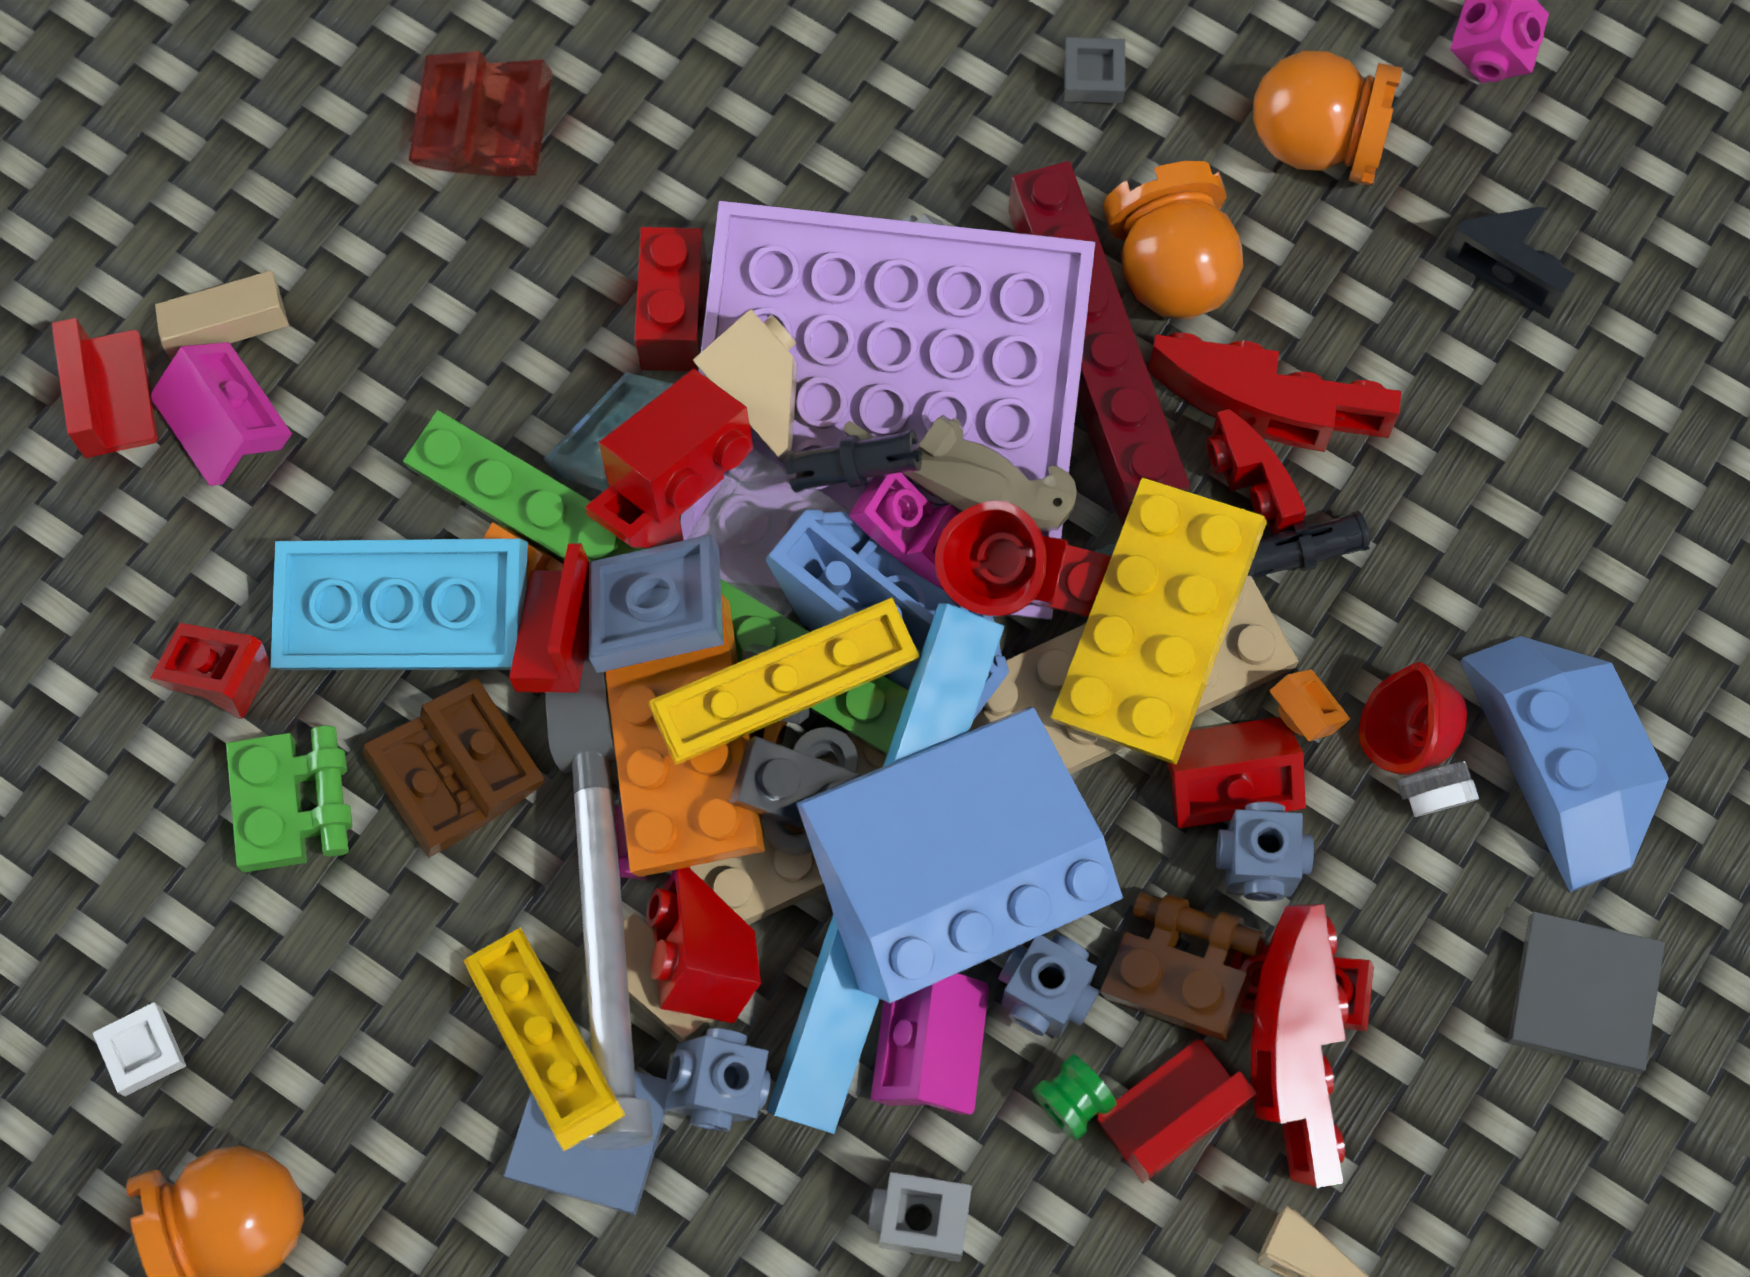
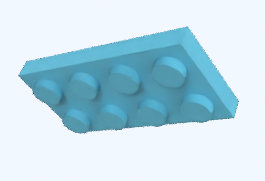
(397, 604)

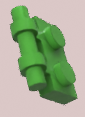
(268, 803)

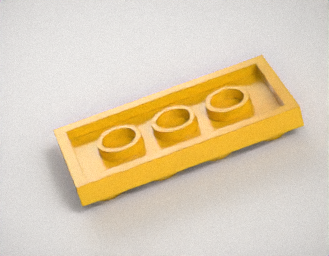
(1159, 620)

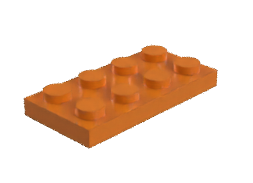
(680, 811)

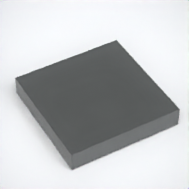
(1586, 993)

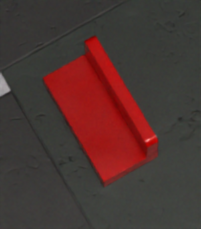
(104, 389)
(554, 628)
(1236, 766)
(1174, 1109)

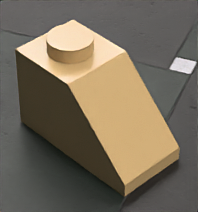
(760, 372)

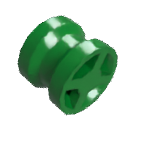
(1074, 1097)

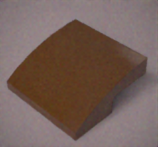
(453, 767)

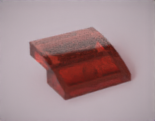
(480, 115)

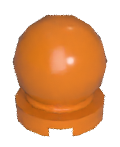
(1324, 112)
(1178, 244)
(221, 1217)

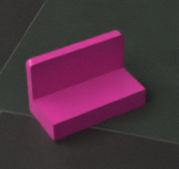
(217, 409)
(932, 1046)

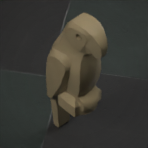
(972, 473)

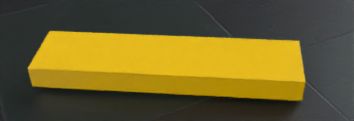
(783, 681)
(543, 1039)

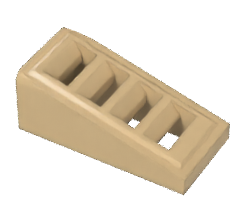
(1302, 1251)

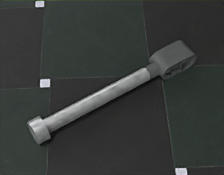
(584, 744)

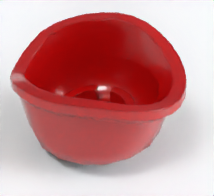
(991, 558)
(1412, 721)

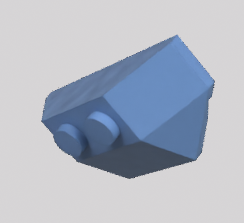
(838, 569)
(1571, 752)

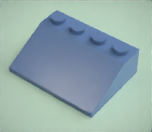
(957, 855)

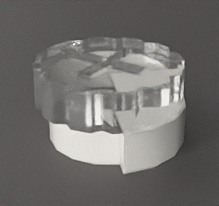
(1438, 789)

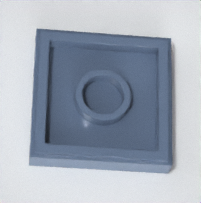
(655, 603)
(590, 1175)

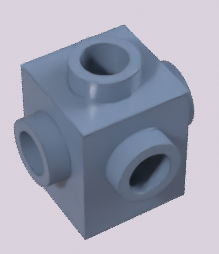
(1254, 871)
(1044, 1008)
(717, 1080)

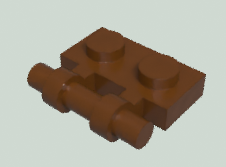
(1177, 984)

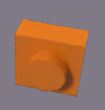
(1308, 705)

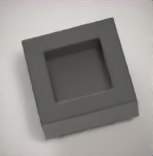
(1094, 70)

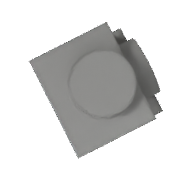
(943, 1199)

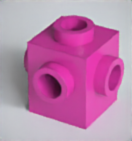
(1499, 37)

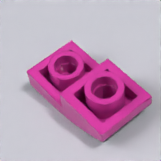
(903, 522)

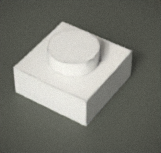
(139, 1049)

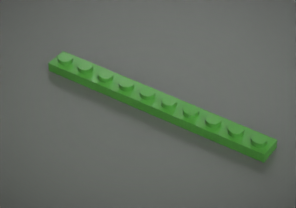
(556, 515)

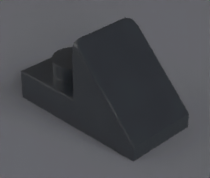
(1498, 254)

